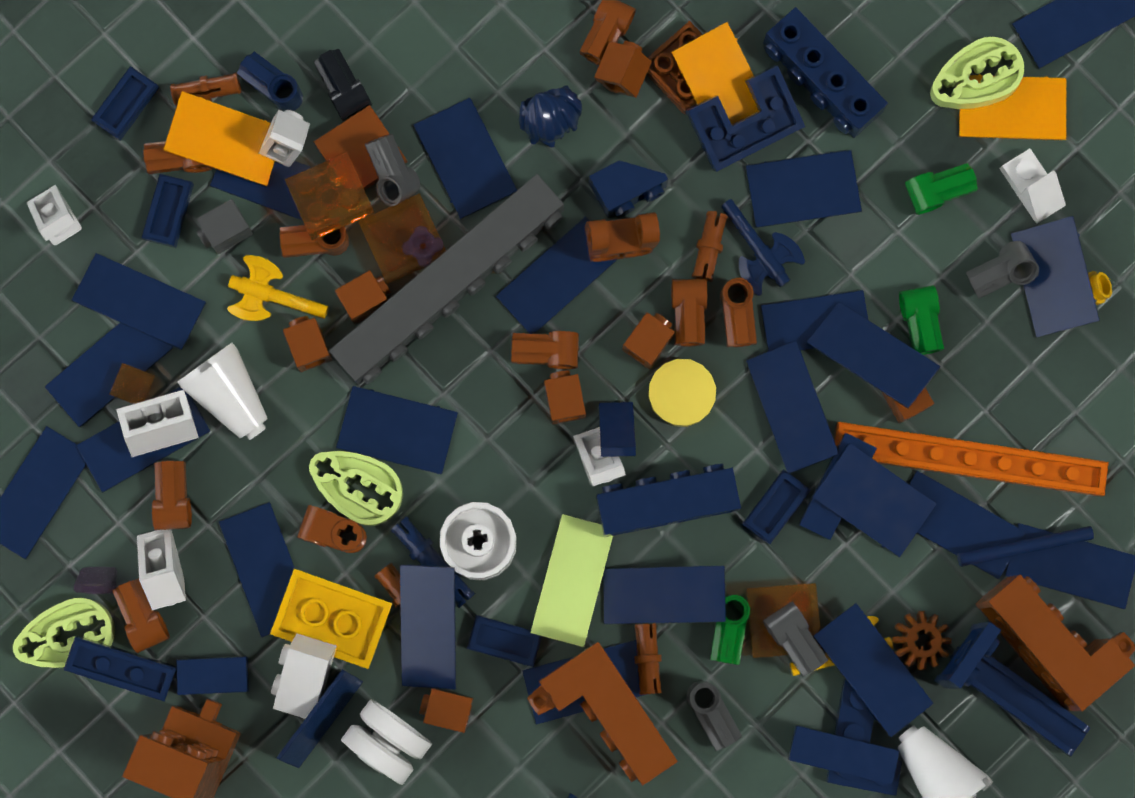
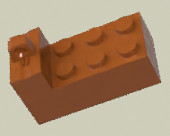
(1058, 658)
(613, 704)
(185, 755)

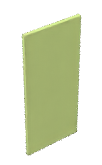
(572, 581)

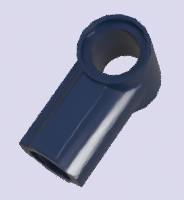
(270, 81)

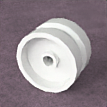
(473, 521)
(382, 747)

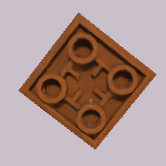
(665, 71)
(351, 138)

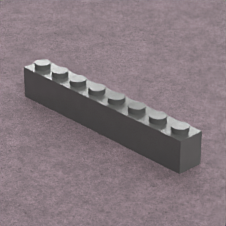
(448, 280)

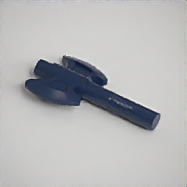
(767, 260)

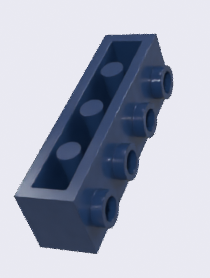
(824, 73)
(668, 501)

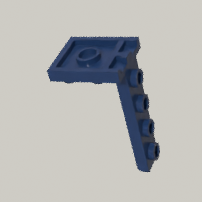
(975, 667)

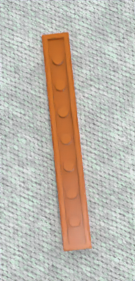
(981, 460)

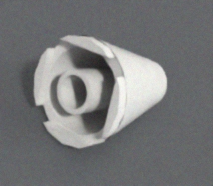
(227, 392)
(938, 767)

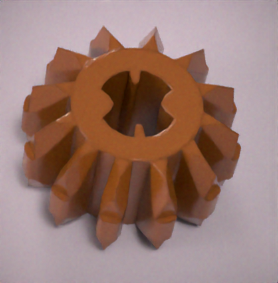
(933, 644)

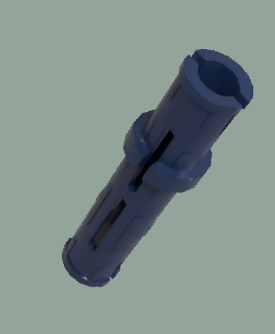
(425, 553)

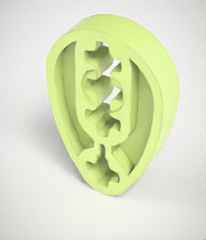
(974, 57)
(372, 472)
(48, 625)

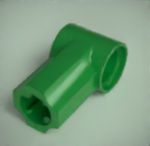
(932, 190)
(920, 310)
(729, 635)

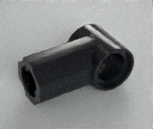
(345, 91)

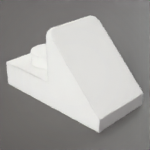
(1033, 186)
(53, 216)
(597, 468)

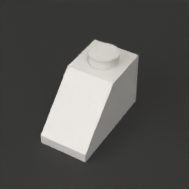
(285, 137)
(160, 569)

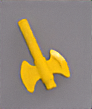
(257, 289)

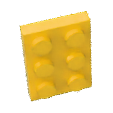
(332, 616)

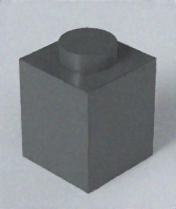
(223, 227)

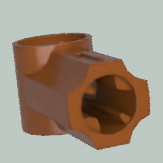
(610, 22)
(161, 161)
(297, 242)
(689, 302)
(739, 316)
(554, 349)
(171, 505)
(143, 625)

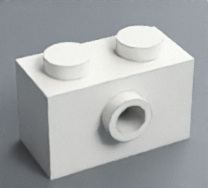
(157, 423)
(303, 676)

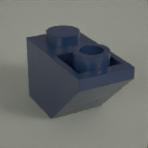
(624, 185)

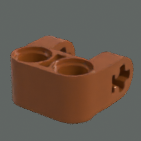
(622, 237)

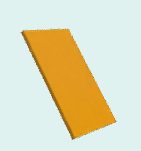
(718, 67)
(1031, 112)
(219, 138)

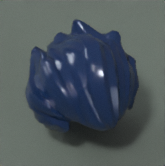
(550, 115)

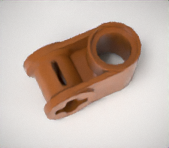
(327, 528)

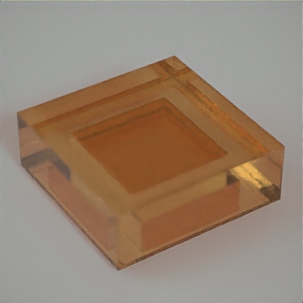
(132, 384)

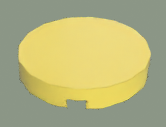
(682, 392)

